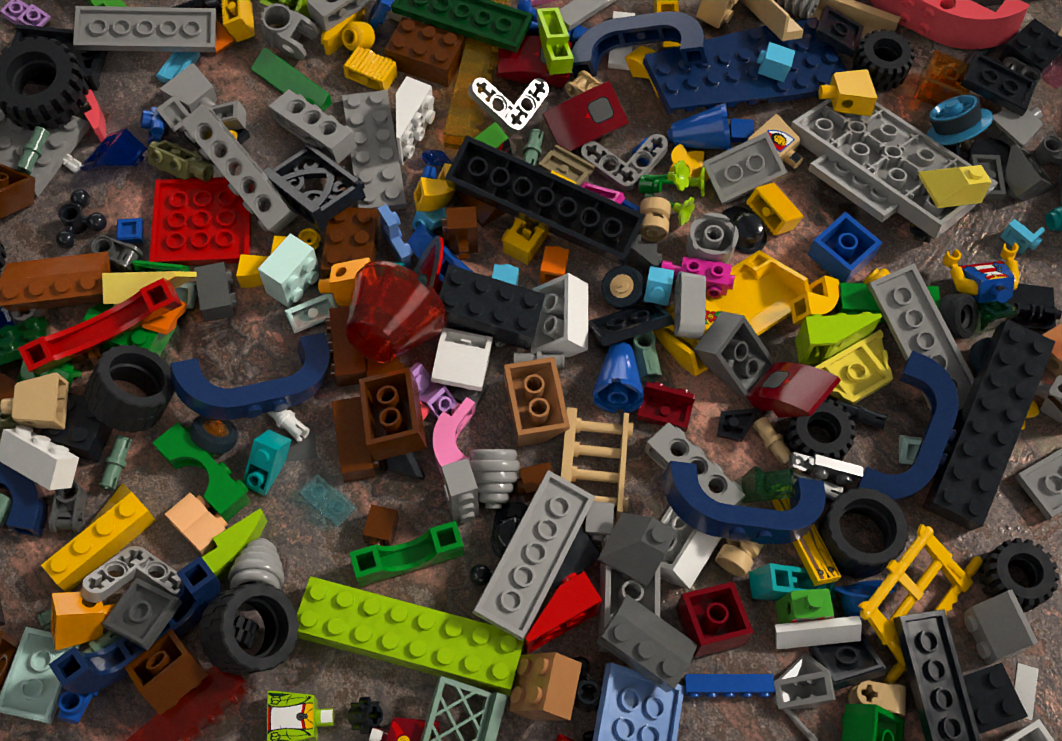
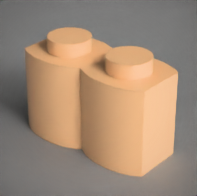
(196, 522)

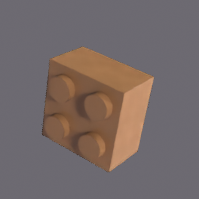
(545, 687)

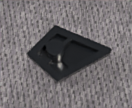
(736, 423)
(405, 465)

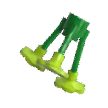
(679, 176)

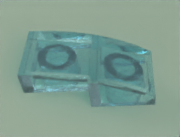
(327, 500)

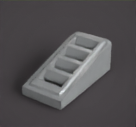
(235, 114)

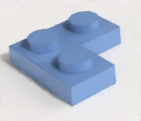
(389, 227)

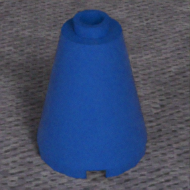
(703, 130)
(619, 381)

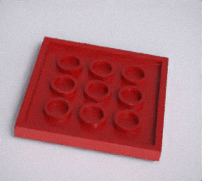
(198, 223)

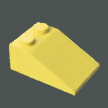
(121, 286)

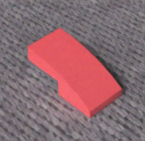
(95, 116)

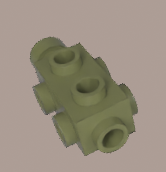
(179, 161)

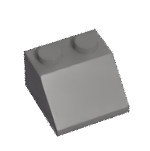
(999, 628)

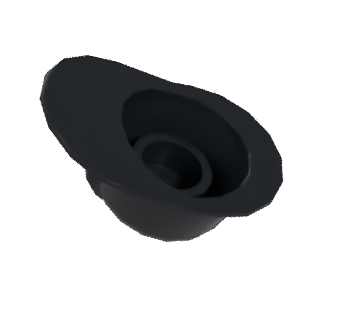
(750, 229)
(505, 524)

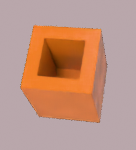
(553, 263)

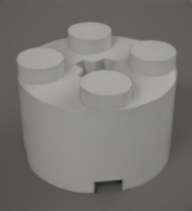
(712, 238)

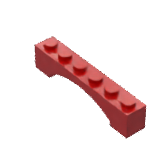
(67, 344)

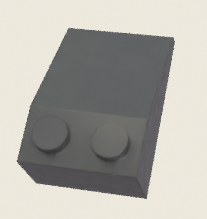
(734, 353)

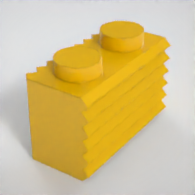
(238, 18)
(370, 69)
(774, 208)

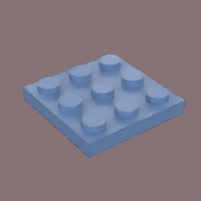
(636, 708)

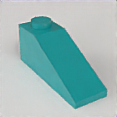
(776, 580)

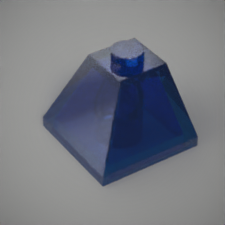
(116, 151)

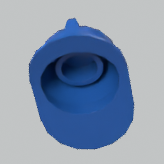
(856, 593)

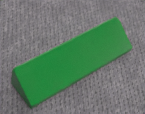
(285, 77)

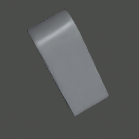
(690, 305)

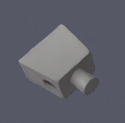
(190, 88)
(1015, 128)

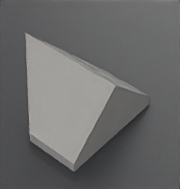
(804, 685)

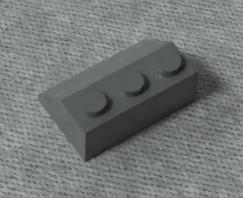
(647, 644)

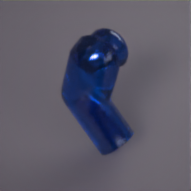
(435, 158)

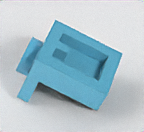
(430, 219)
(1019, 234)

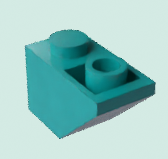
(266, 461)

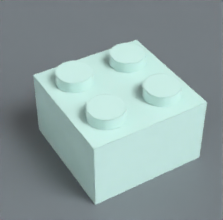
(289, 271)

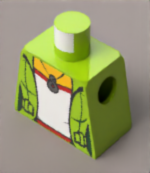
(295, 717)

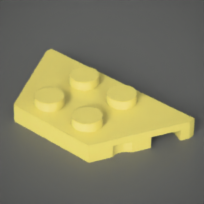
(861, 369)

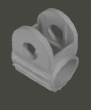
(287, 37)

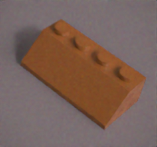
(53, 282)

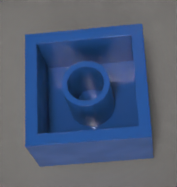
(844, 248)

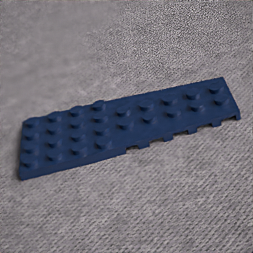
(733, 70)

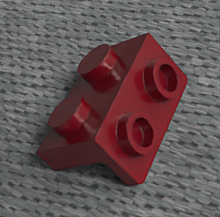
(666, 405)

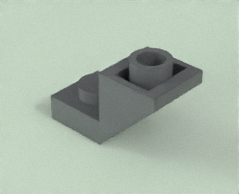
(645, 255)

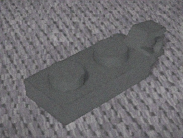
(825, 467)

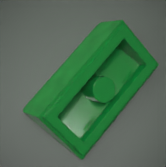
(147, 266)

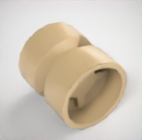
(656, 220)
(737, 556)

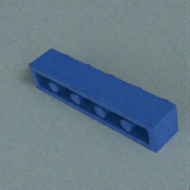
(728, 685)

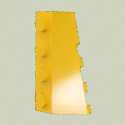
(105, 536)

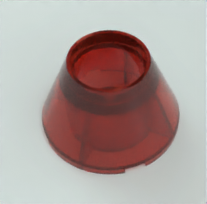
(391, 312)

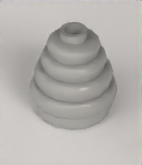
(494, 474)
(257, 564)

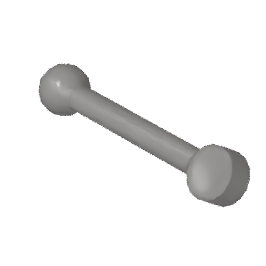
(809, 735)

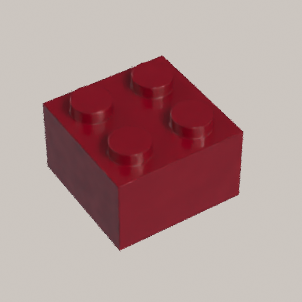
(714, 618)

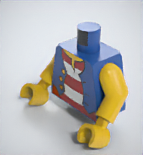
(986, 280)

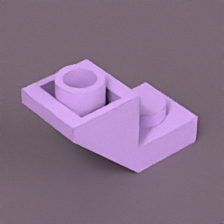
(432, 394)

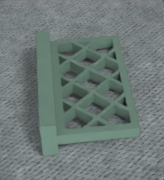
(488, 721)

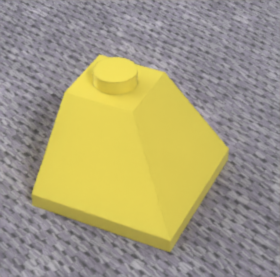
(956, 185)

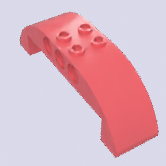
(958, 22)

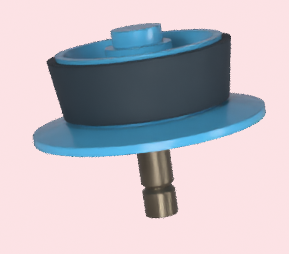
(958, 120)

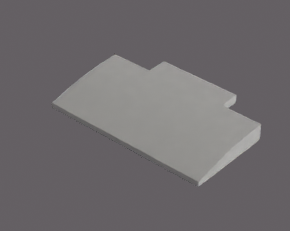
(878, 163)

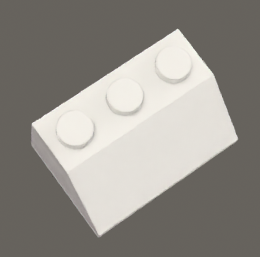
(563, 317)
(686, 552)

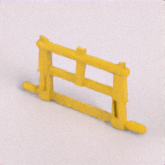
(942, 561)

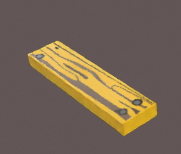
(812, 552)

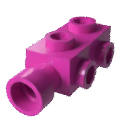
(716, 273)

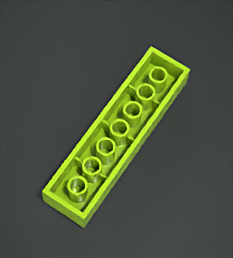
(409, 635)

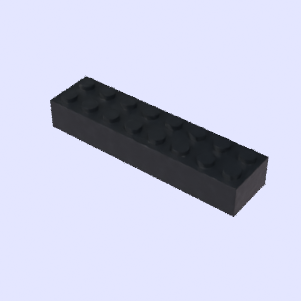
(545, 200)
(989, 425)

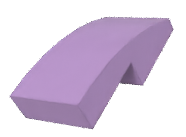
(22, 14)

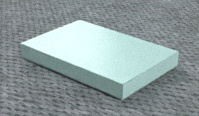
(30, 685)

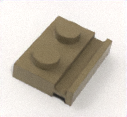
(567, 164)

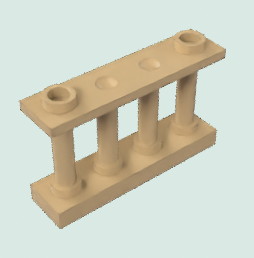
(573, 449)

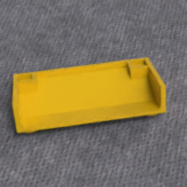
(759, 293)

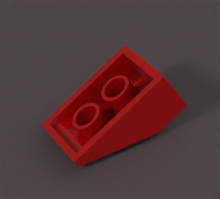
(568, 608)

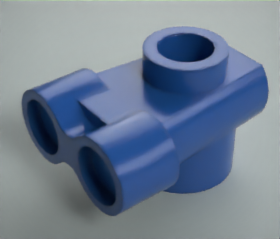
(154, 123)
(69, 700)

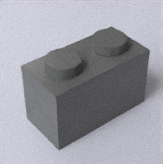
(215, 291)

